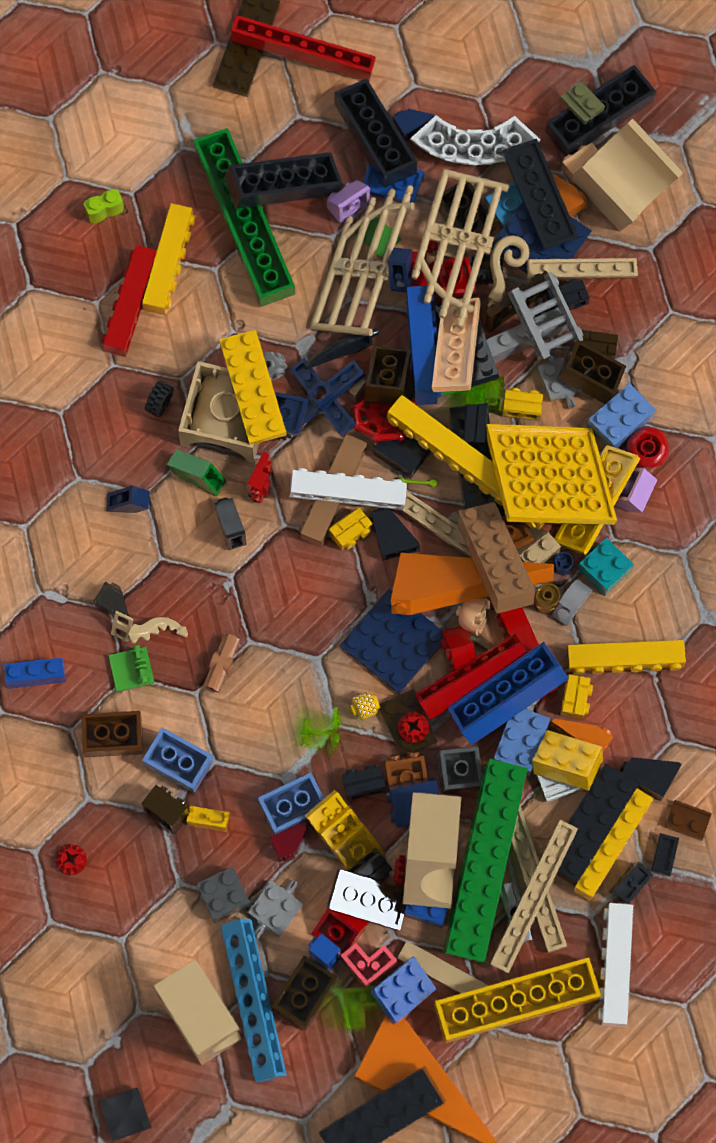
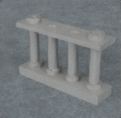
(527, 314)

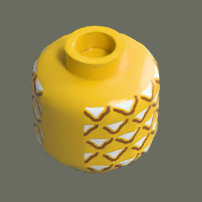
(364, 705)

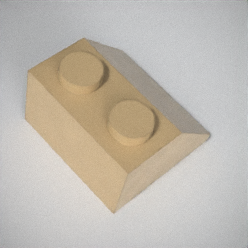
(541, 550)

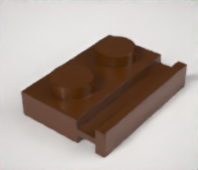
(688, 820)

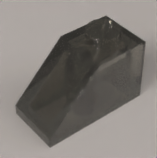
(111, 600)

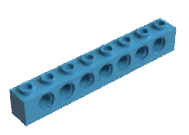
(253, 1000)

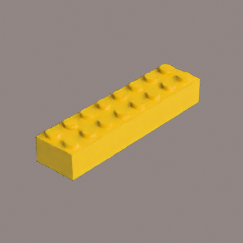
(517, 1000)

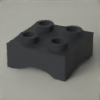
(125, 1114)

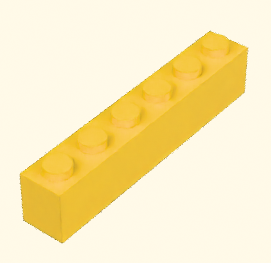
(168, 258)
(626, 656)
(613, 845)

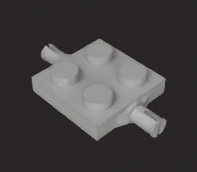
(554, 387)
(275, 908)

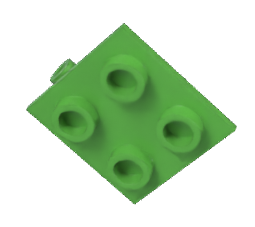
(131, 669)

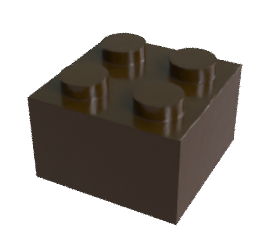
(165, 808)

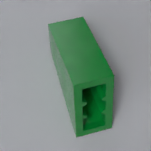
(197, 471)

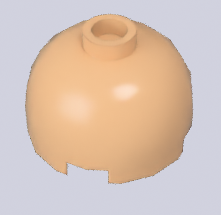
(473, 615)

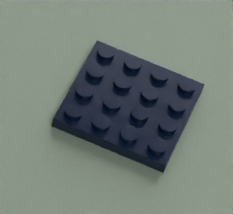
(521, 226)
(393, 644)

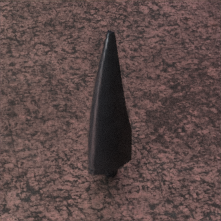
(342, 346)

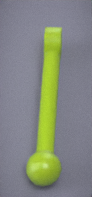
(433, 483)

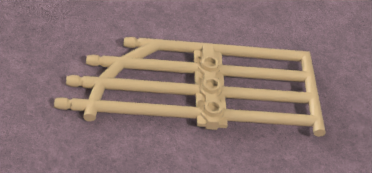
(457, 237)
(362, 269)

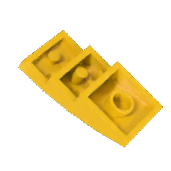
(342, 830)

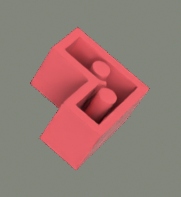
(366, 968)

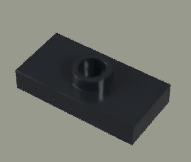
(665, 855)

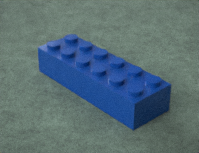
(422, 344)
(507, 693)

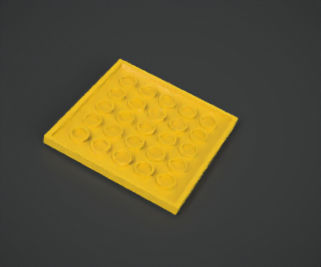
(550, 474)

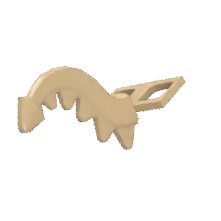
(136, 631)

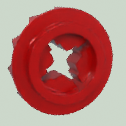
(415, 735)
(68, 868)
(399, 870)

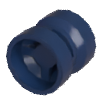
(561, 560)

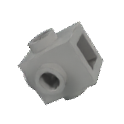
(275, 364)

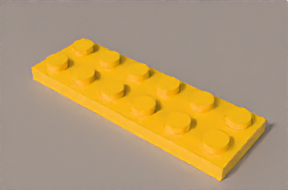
(252, 387)
(618, 468)

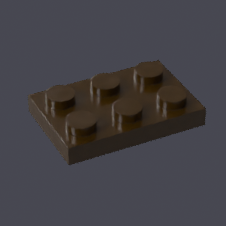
(396, 708)

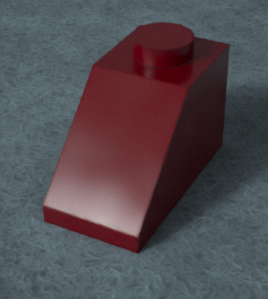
(288, 842)

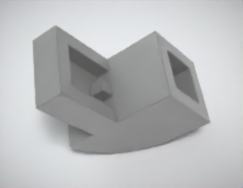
(571, 602)

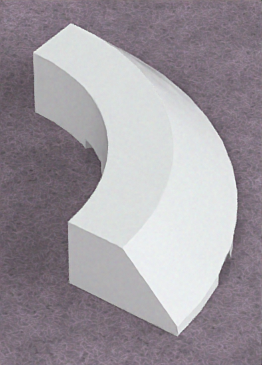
(471, 146)

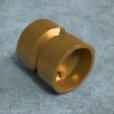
(547, 598)

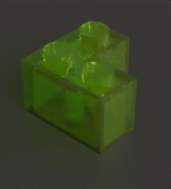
(489, 393)
(354, 1003)

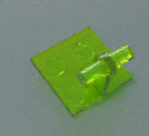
(334, 737)

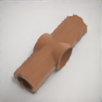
(221, 663)

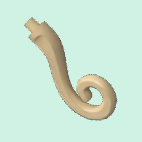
(498, 289)

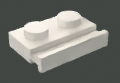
(554, 789)

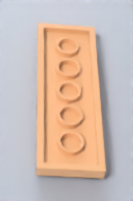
(456, 350)

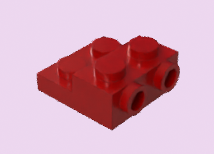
(259, 482)

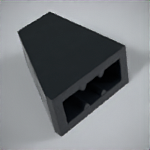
(403, 455)
(230, 523)
(392, 535)
(651, 775)

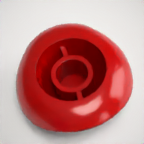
(649, 445)

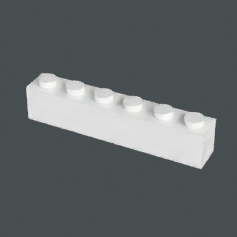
(347, 489)
(617, 965)

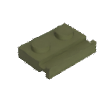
(582, 102)

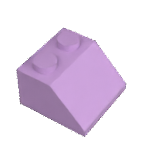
(349, 200)
(637, 491)

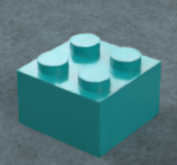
(605, 566)

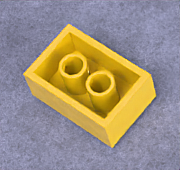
(567, 760)

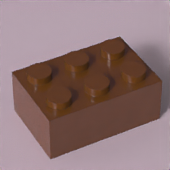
(112, 734)

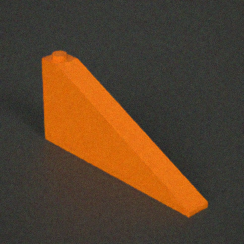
(443, 581)
(400, 1052)

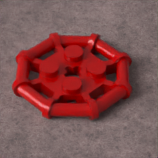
(374, 418)

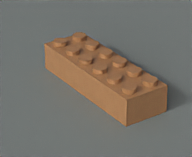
(496, 557)

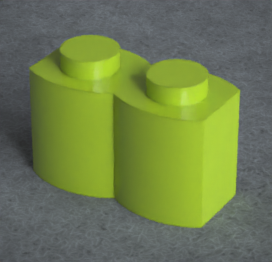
(99, 207)

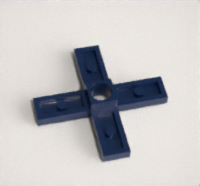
(334, 388)

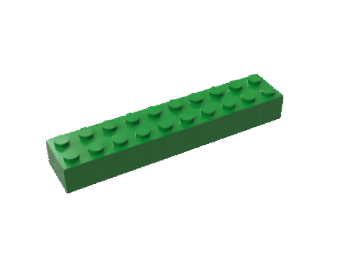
(246, 225)
(484, 861)

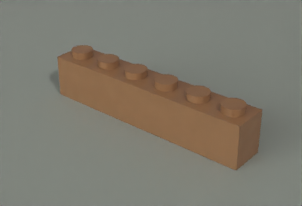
(323, 513)

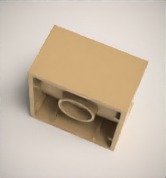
(626, 175)
(213, 413)
(432, 850)
(198, 1012)

